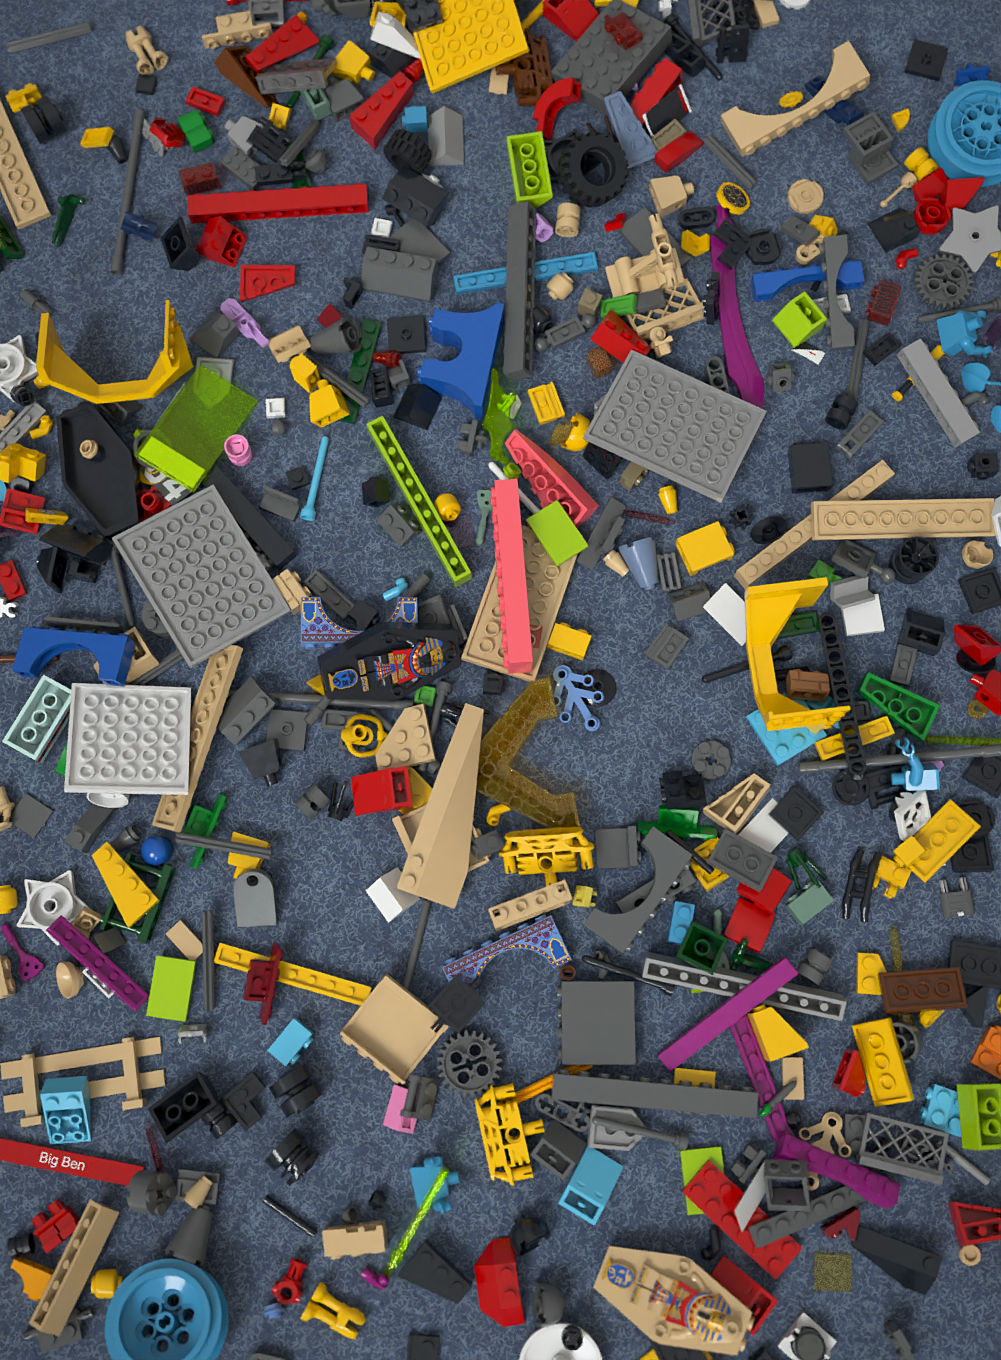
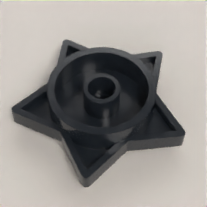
(553, 151)

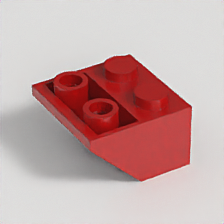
(221, 242)

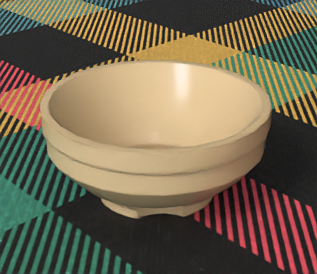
(69, 979)

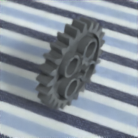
(939, 295)
(476, 1081)

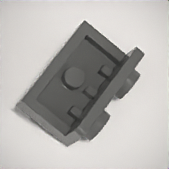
(399, 524)

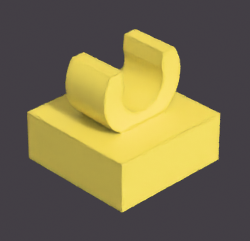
(583, 896)

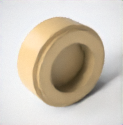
(969, 1254)

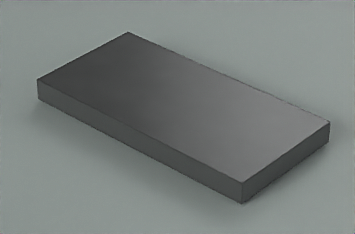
(638, 233)

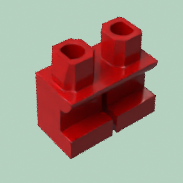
(56, 1229)

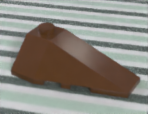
(237, 70)

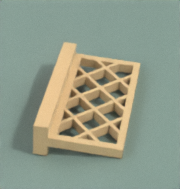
(668, 320)

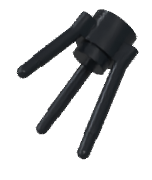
(452, 711)
(335, 809)

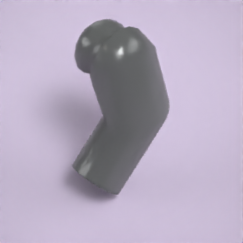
(975, 397)

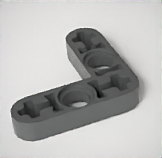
(573, 1113)

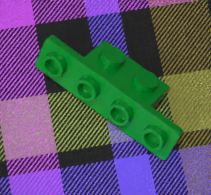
(680, 821)
(201, 823)

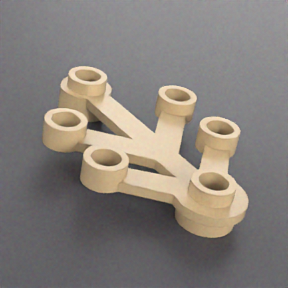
(824, 1143)

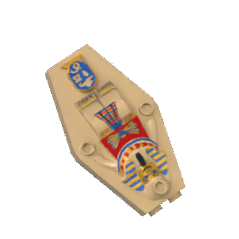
(673, 1300)

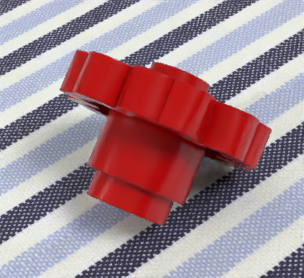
(153, 502)

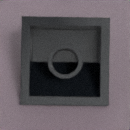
(179, 246)

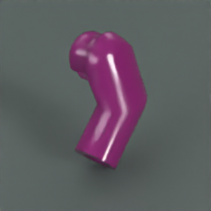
(372, 1278)

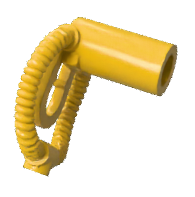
(356, 733)

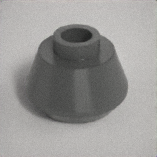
(315, 161)

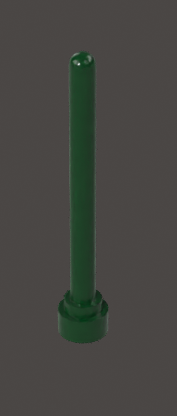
(325, 44)

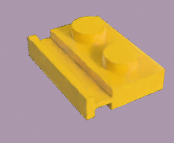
(546, 403)

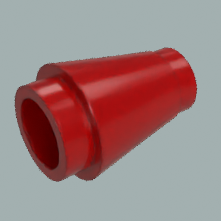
(414, 70)

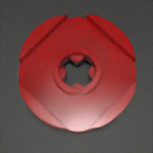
(169, 134)

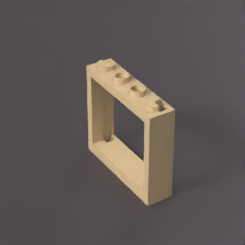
(530, 905)

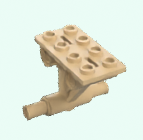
(649, 272)

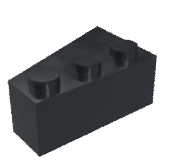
(435, 1273)

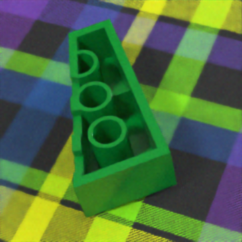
(900, 705)

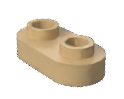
(810, 251)

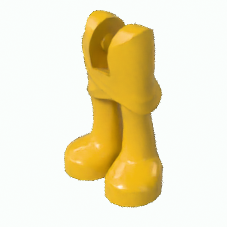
(338, 1322)

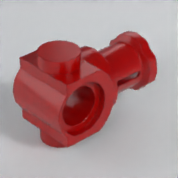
(291, 1281)

